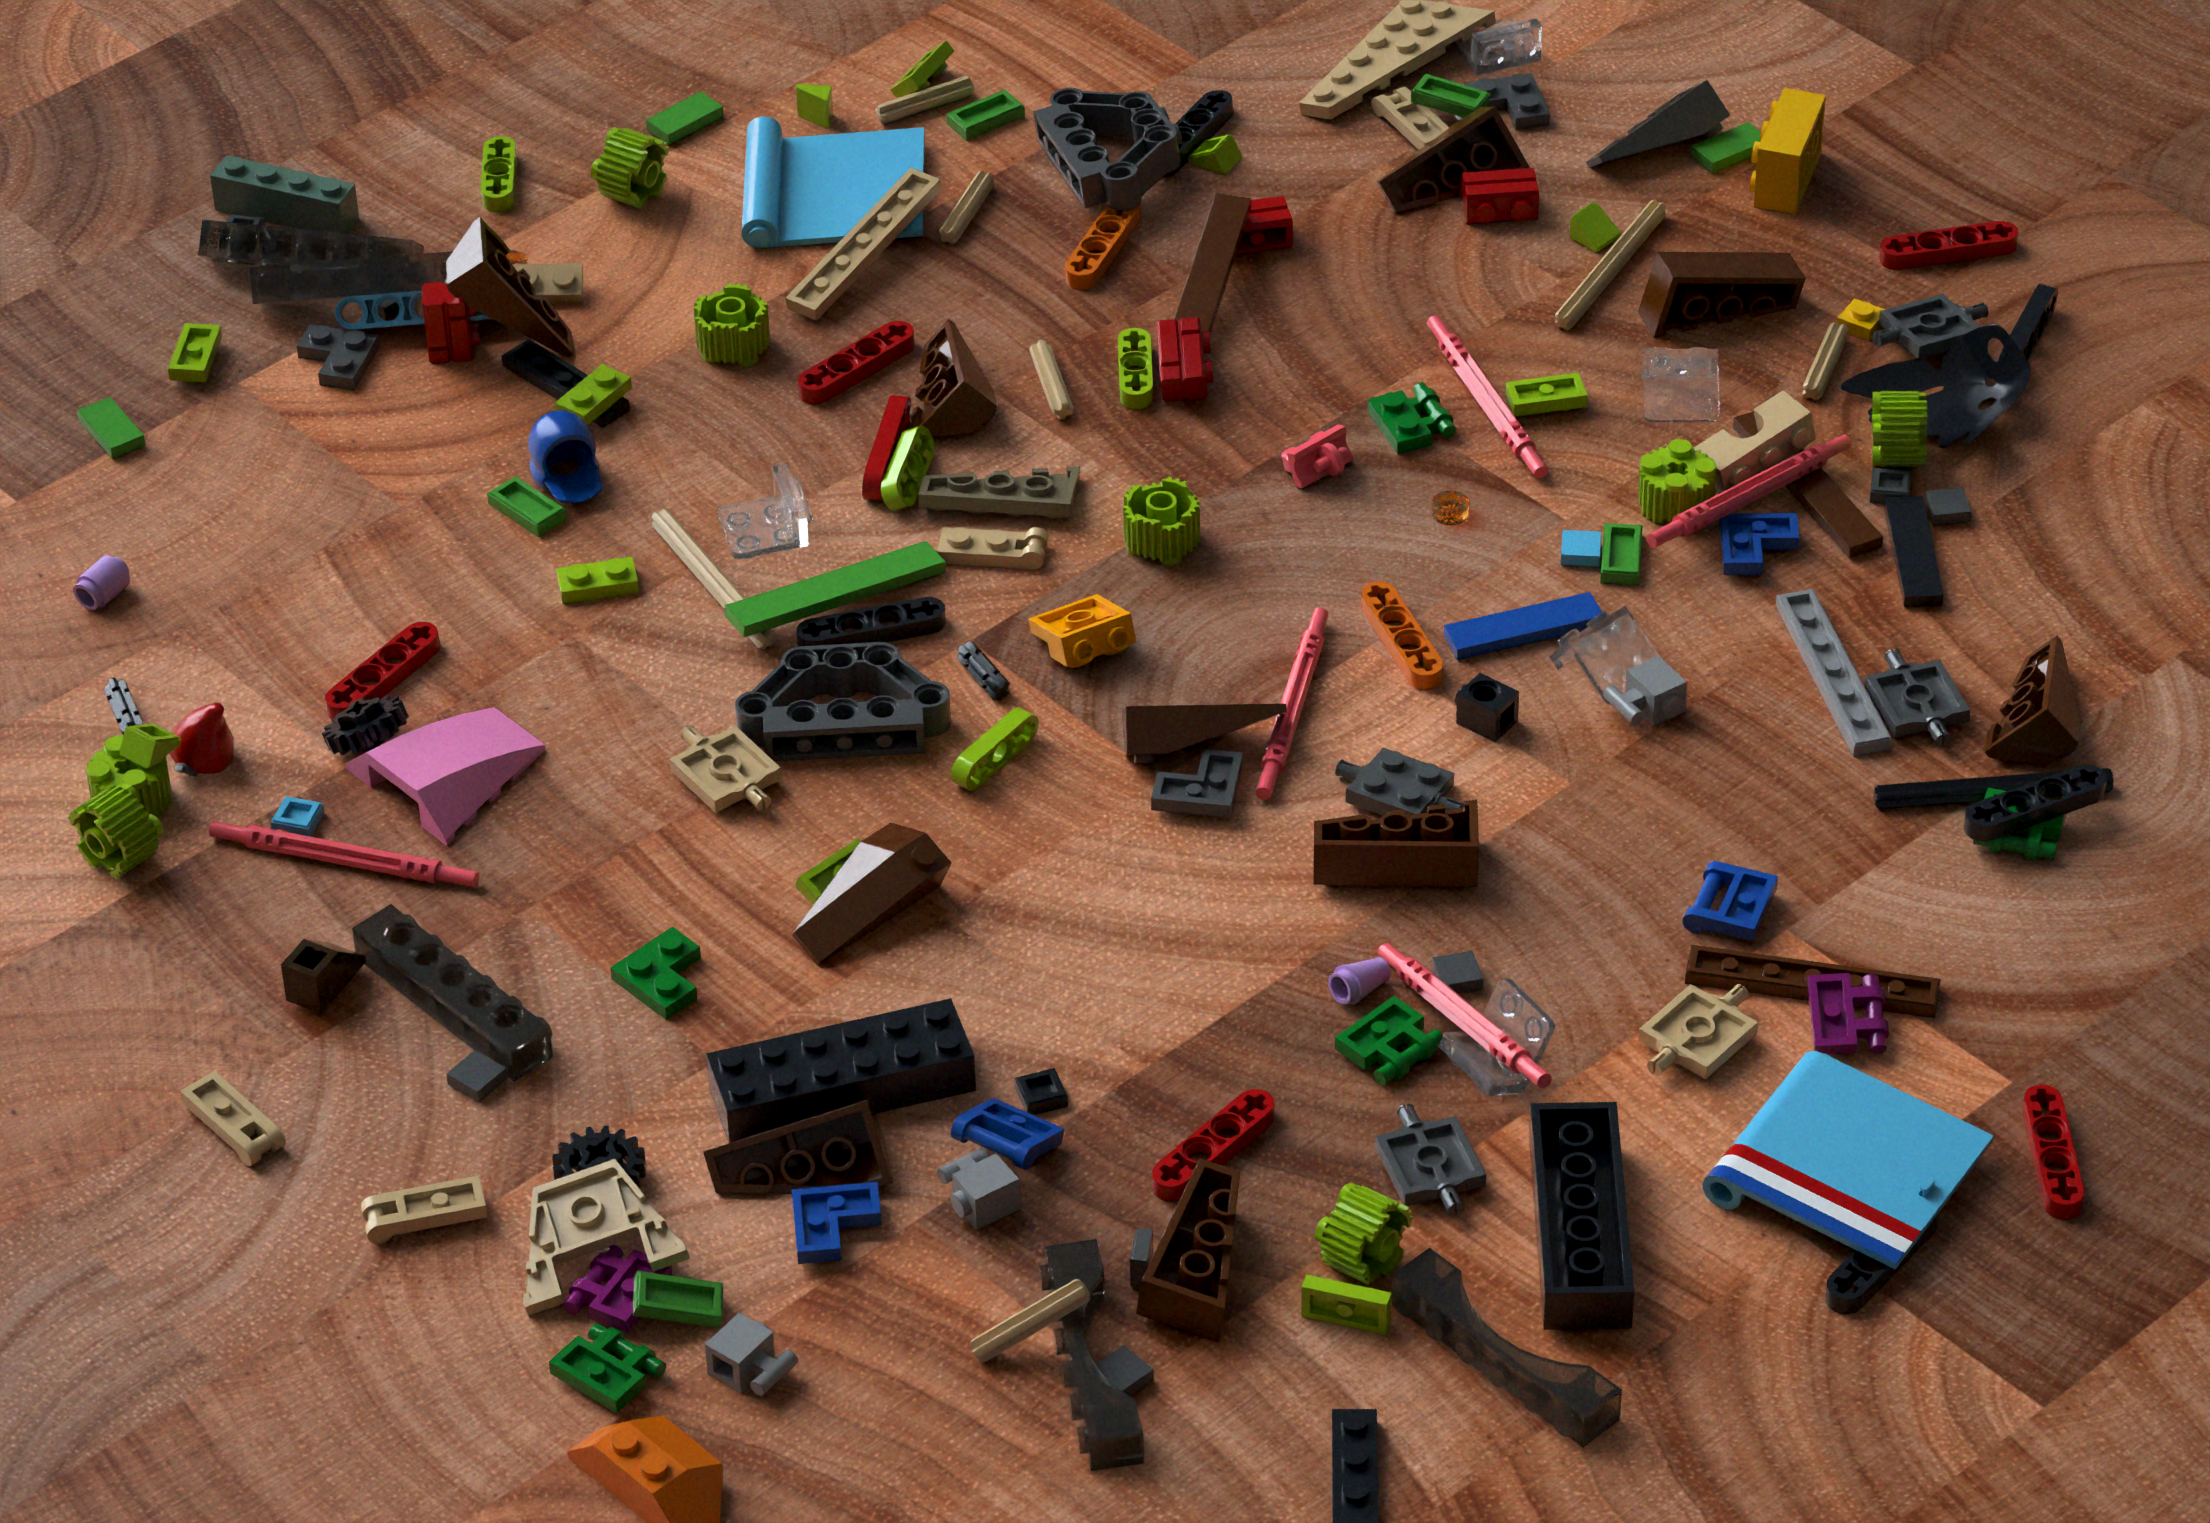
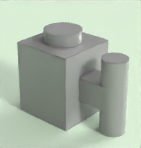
(1651, 693)
(981, 1187)
(745, 1356)

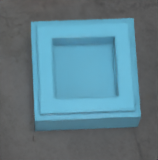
(1581, 548)
(298, 816)

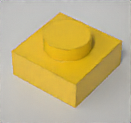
(1861, 319)

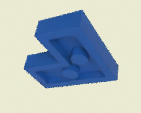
(1747, 534)
(825, 1210)

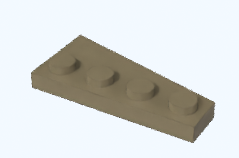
(1002, 493)

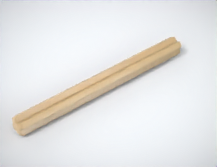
(1610, 264)
(703, 567)

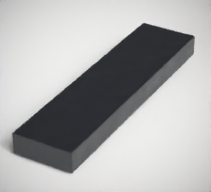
(554, 376)
(1913, 551)

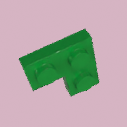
(654, 969)

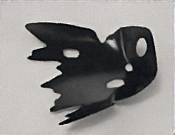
(1963, 375)

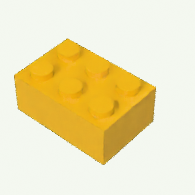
(1788, 150)

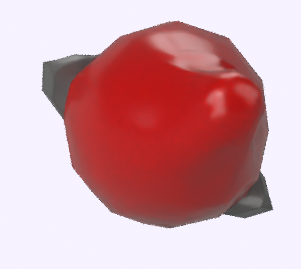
(205, 742)

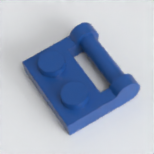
(1742, 906)
(1007, 1132)

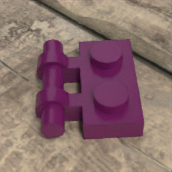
(1833, 1016)
(614, 1301)

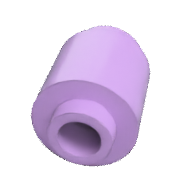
(101, 582)

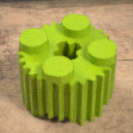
(630, 167)
(731, 325)
(1899, 429)
(1674, 480)
(1161, 520)
(111, 769)
(116, 830)
(1363, 1233)

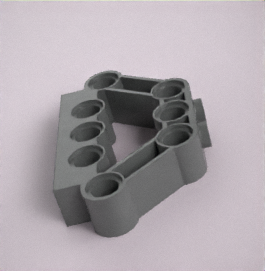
(1069, 138)
(892, 723)

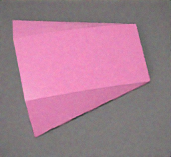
(451, 766)

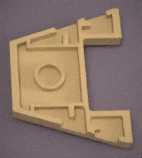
(586, 1215)

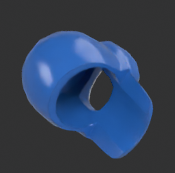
(564, 438)

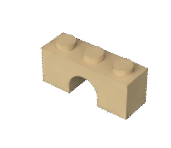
(1782, 430)

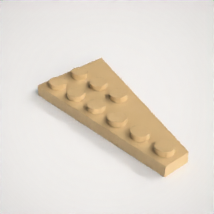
(1399, 44)

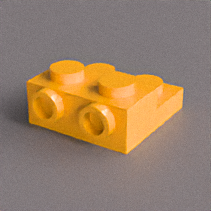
(1084, 630)

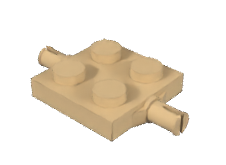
(725, 768)
(1698, 1031)

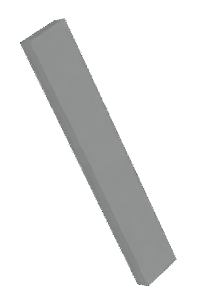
(1833, 672)

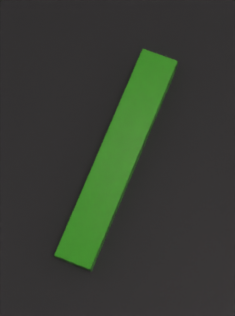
(834, 589)

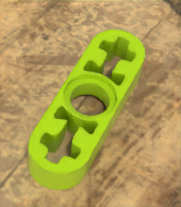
(505, 183)
(1140, 358)
(907, 468)
(994, 749)

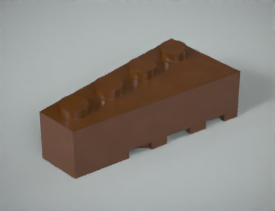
(1717, 287)
(1399, 849)
(1192, 1261)

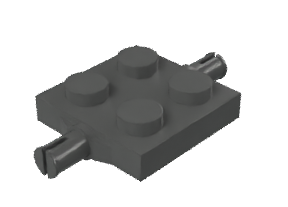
(1928, 325)
(1917, 698)
(1396, 784)
(1430, 1160)

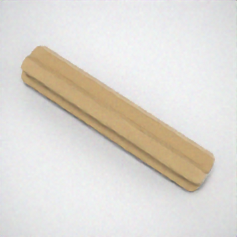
(924, 100)
(966, 207)
(1825, 361)
(1051, 379)
(1030, 1320)

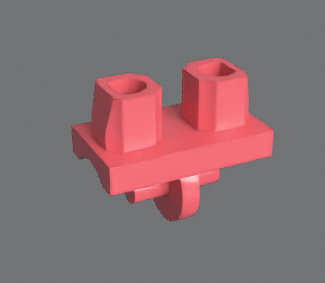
(1318, 457)

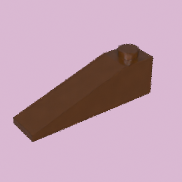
(1436, 170)
(493, 287)
(955, 390)
(2042, 712)
(1171, 728)
(871, 887)
(810, 1153)

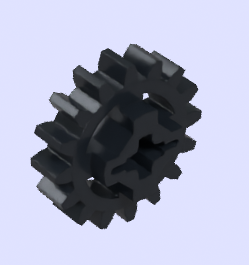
(365, 724)
(597, 1149)

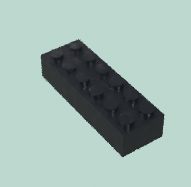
(884, 1057)
(1580, 1216)

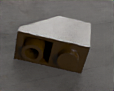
(318, 973)

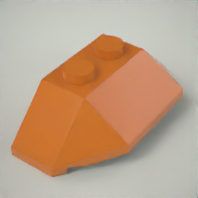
(654, 1470)

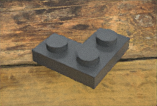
(1518, 96)
(343, 351)
(1207, 793)

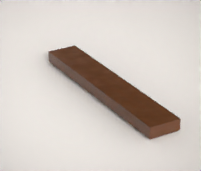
(1214, 259)
(1825, 503)
(1789, 977)

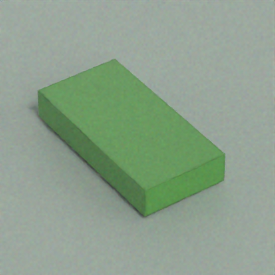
(1448, 96)
(985, 115)
(684, 117)
(1726, 147)
(111, 427)
(526, 506)
(1621, 554)
(678, 1299)

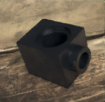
(1487, 707)

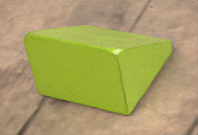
(815, 103)
(1216, 154)
(1593, 228)
(147, 744)

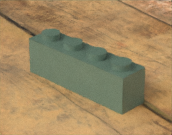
(284, 196)

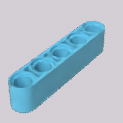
(371, 317)

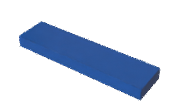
(1520, 625)

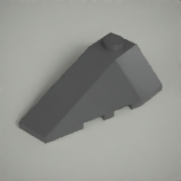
(1679, 120)

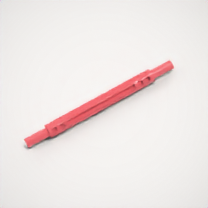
(1487, 397)
(1748, 491)
(1294, 698)
(401, 865)
(1465, 1015)

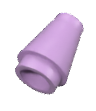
(1356, 980)

